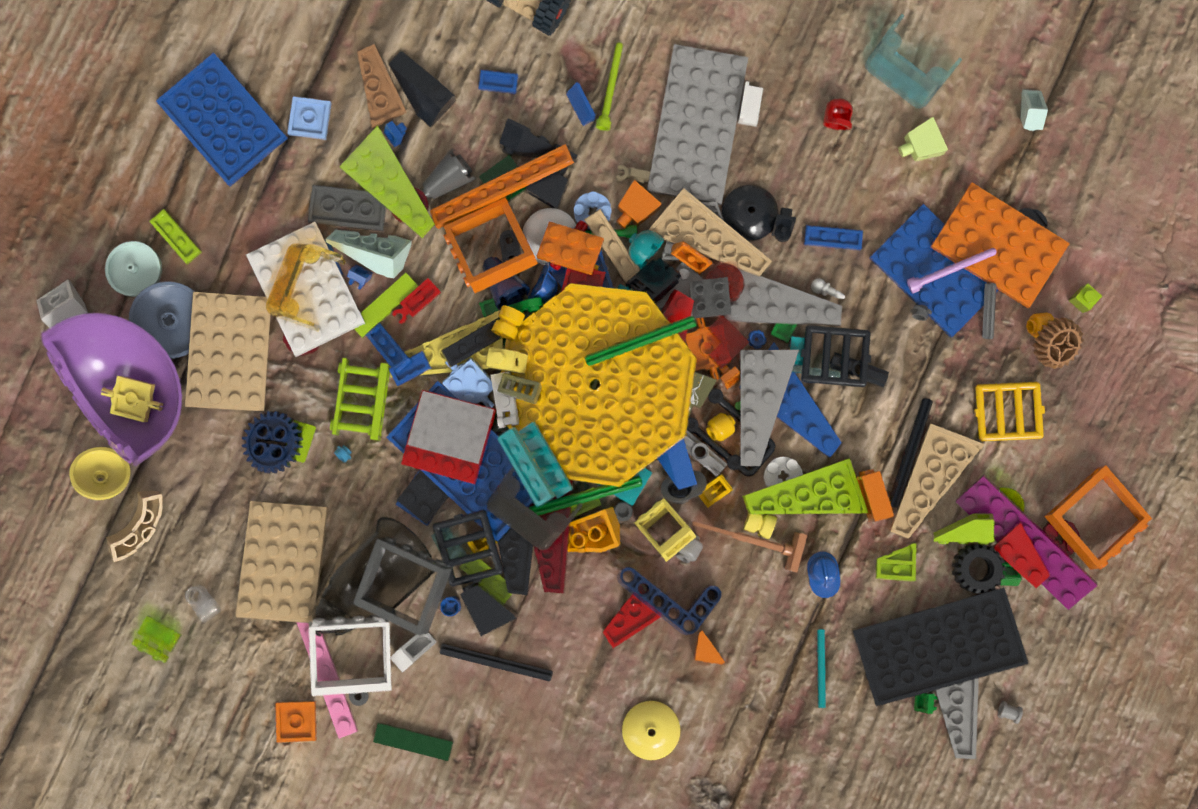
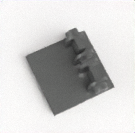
(710, 297)

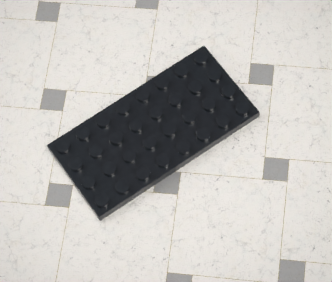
(940, 647)

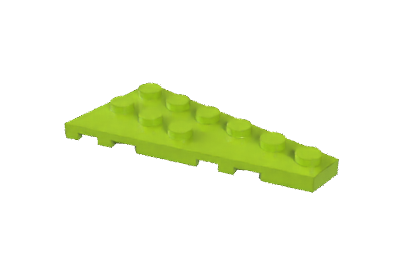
(821, 491)

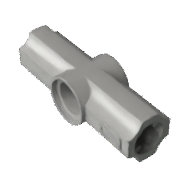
(709, 460)

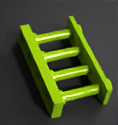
(379, 392)

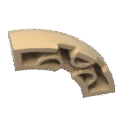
(139, 528)

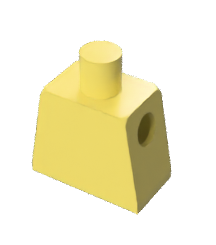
(505, 360)

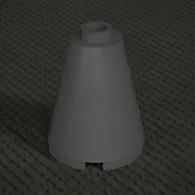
(448, 175)

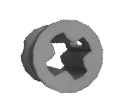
(1010, 712)

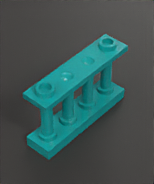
(527, 468)

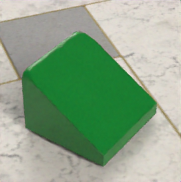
(1012, 577)

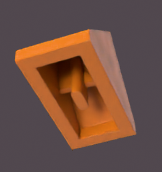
(705, 650)

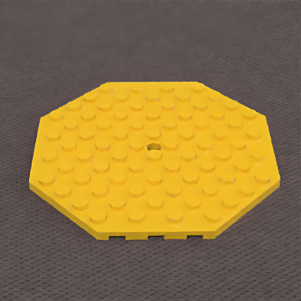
(642, 393)

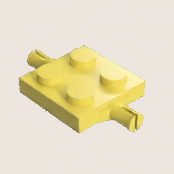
(132, 398)

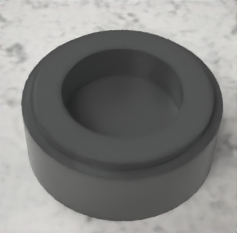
(623, 511)

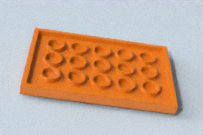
(1023, 247)

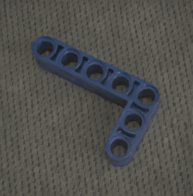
(667, 603)

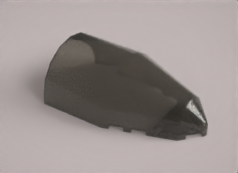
(393, 582)

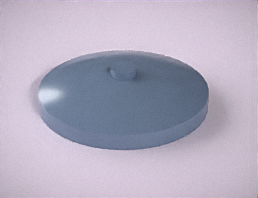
(165, 314)

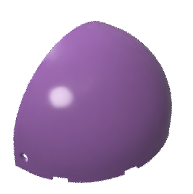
(90, 355)

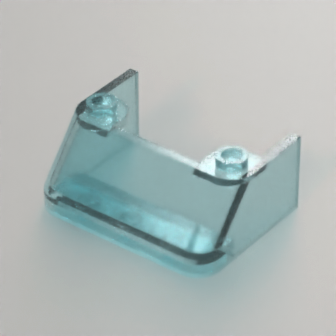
(901, 74)

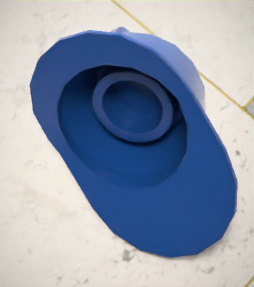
(545, 287)
(823, 574)

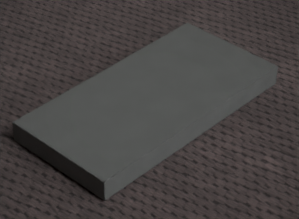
(346, 208)

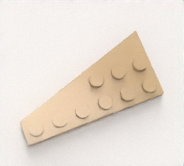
(936, 468)

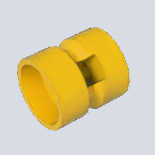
(508, 321)

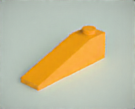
(595, 532)

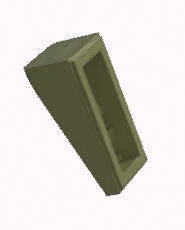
(517, 394)

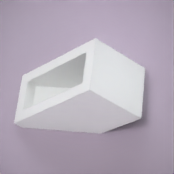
(412, 651)

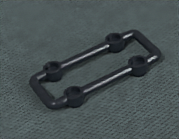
(733, 461)

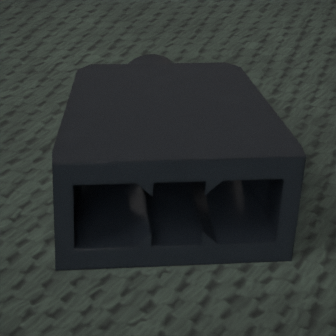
(550, 189)

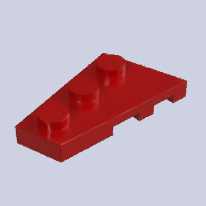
(1021, 554)
(629, 620)

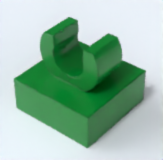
(925, 703)

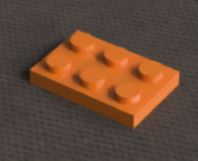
(570, 248)

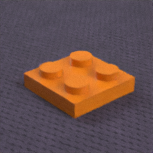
(296, 721)

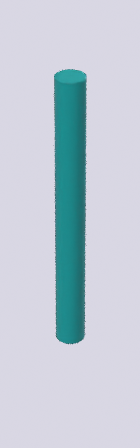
(821, 668)

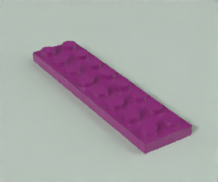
(1067, 579)

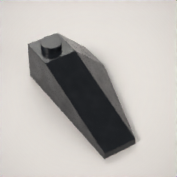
(425, 93)
(520, 141)

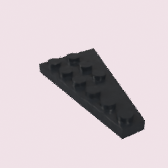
(516, 561)

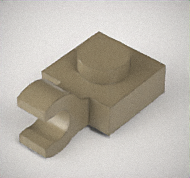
(634, 174)

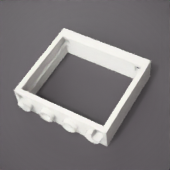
(349, 685)

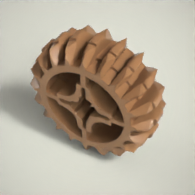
(1058, 342)

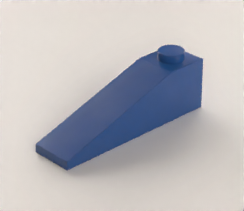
(678, 465)

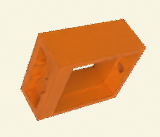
(874, 495)

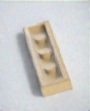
(612, 245)

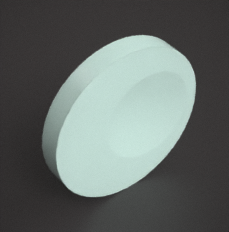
(132, 268)

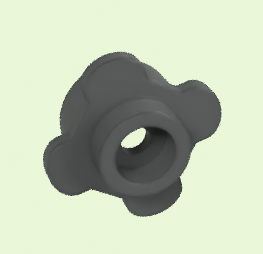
(920, 312)

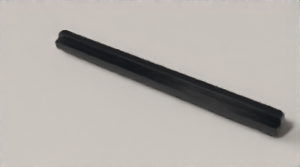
(910, 452)
(496, 662)

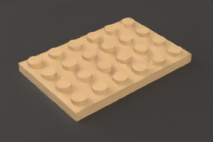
(228, 352)
(281, 562)

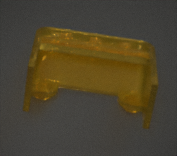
(280, 301)

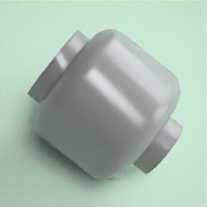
(690, 551)

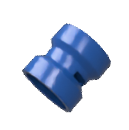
(448, 608)

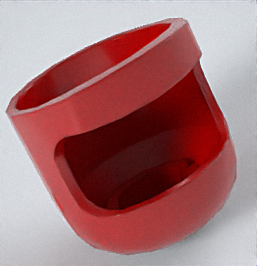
(838, 114)

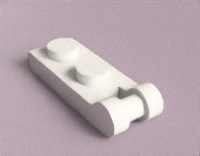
(504, 403)

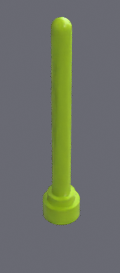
(603, 122)

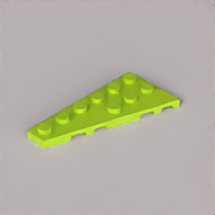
(381, 175)

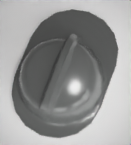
(683, 495)

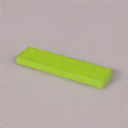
(386, 303)

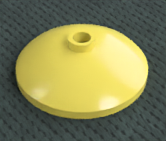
(96, 464)
(651, 716)

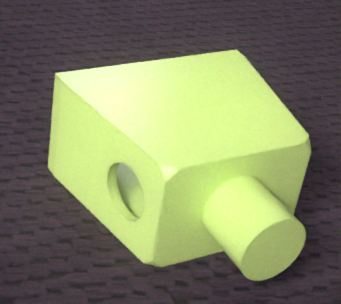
(924, 142)

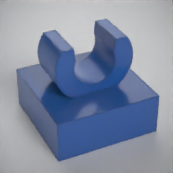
(394, 133)
(359, 275)

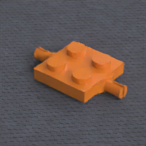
(701, 344)

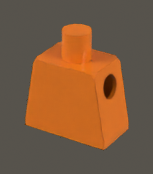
(637, 205)

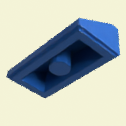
(581, 104)

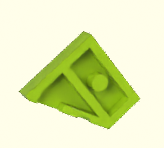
(898, 565)

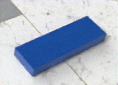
(833, 237)
(388, 348)

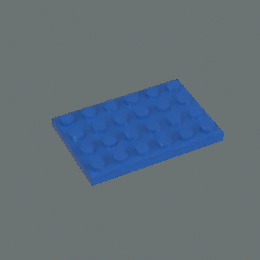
(221, 119)
(909, 254)

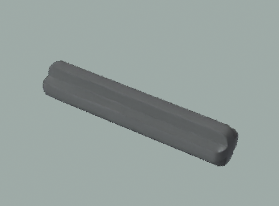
(989, 310)

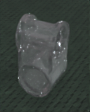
(204, 604)

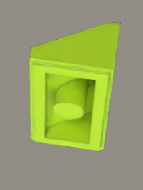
(307, 435)

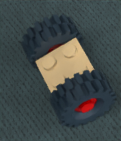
(544, 13)

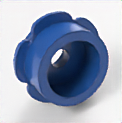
(756, 334)

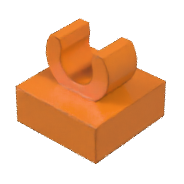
(729, 376)

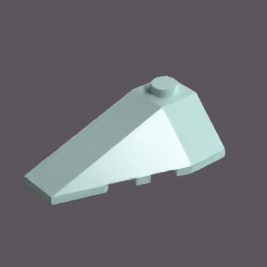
(378, 254)

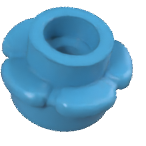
(343, 453)

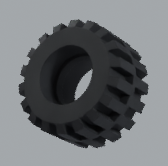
(994, 571)

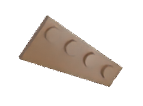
(380, 91)

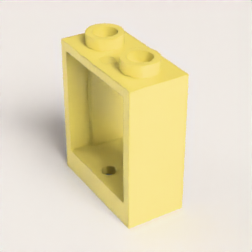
(677, 541)

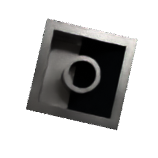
(485, 609)

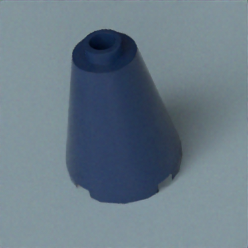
(507, 291)

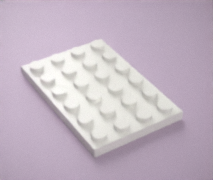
(319, 291)

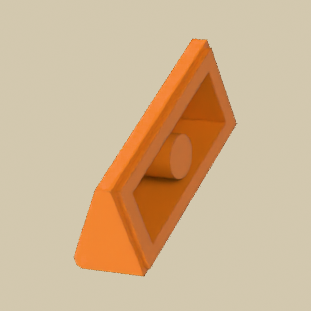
(690, 257)

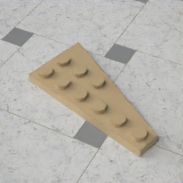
(703, 230)

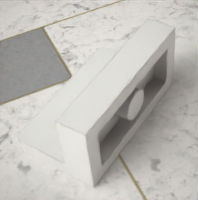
(750, 105)

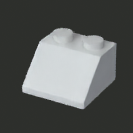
(60, 304)

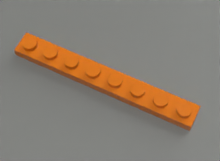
(502, 186)

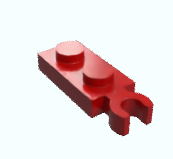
(417, 300)

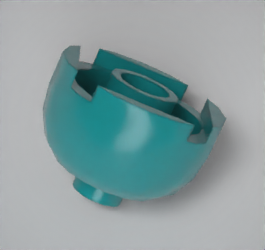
(644, 246)

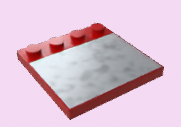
(448, 437)

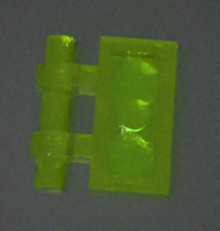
(159, 634)

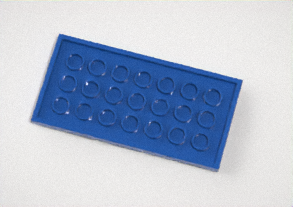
(492, 471)

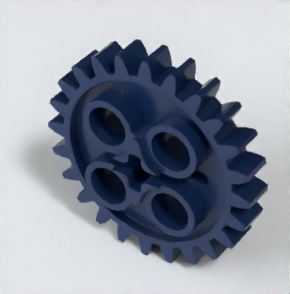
(275, 425)

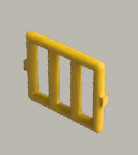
(1019, 434)

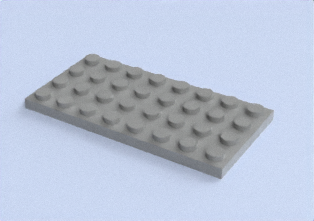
(697, 123)

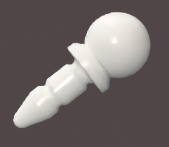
(820, 286)

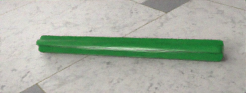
(640, 340)
(585, 496)

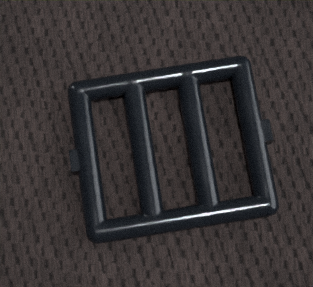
(828, 332)
(486, 532)

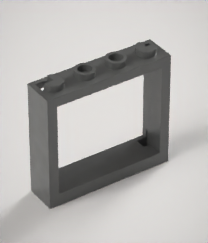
(443, 572)

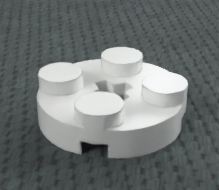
(775, 467)

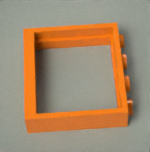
(502, 270)
(1073, 540)

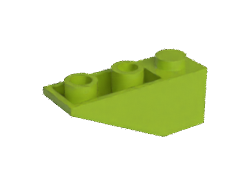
(972, 528)

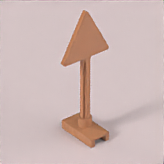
(793, 551)

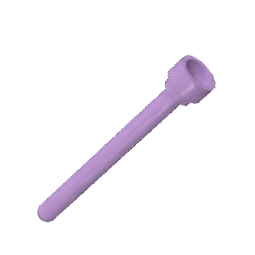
(916, 283)

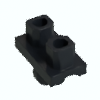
(783, 225)

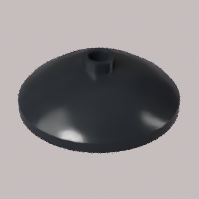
(750, 225)

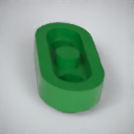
(529, 305)

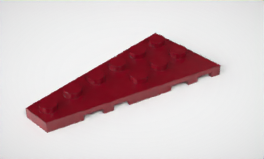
(553, 560)

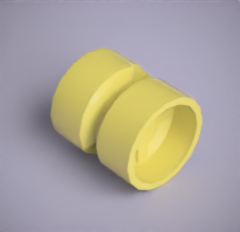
(760, 523)

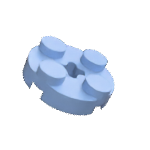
(591, 200)

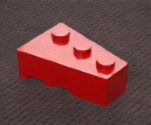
(677, 308)

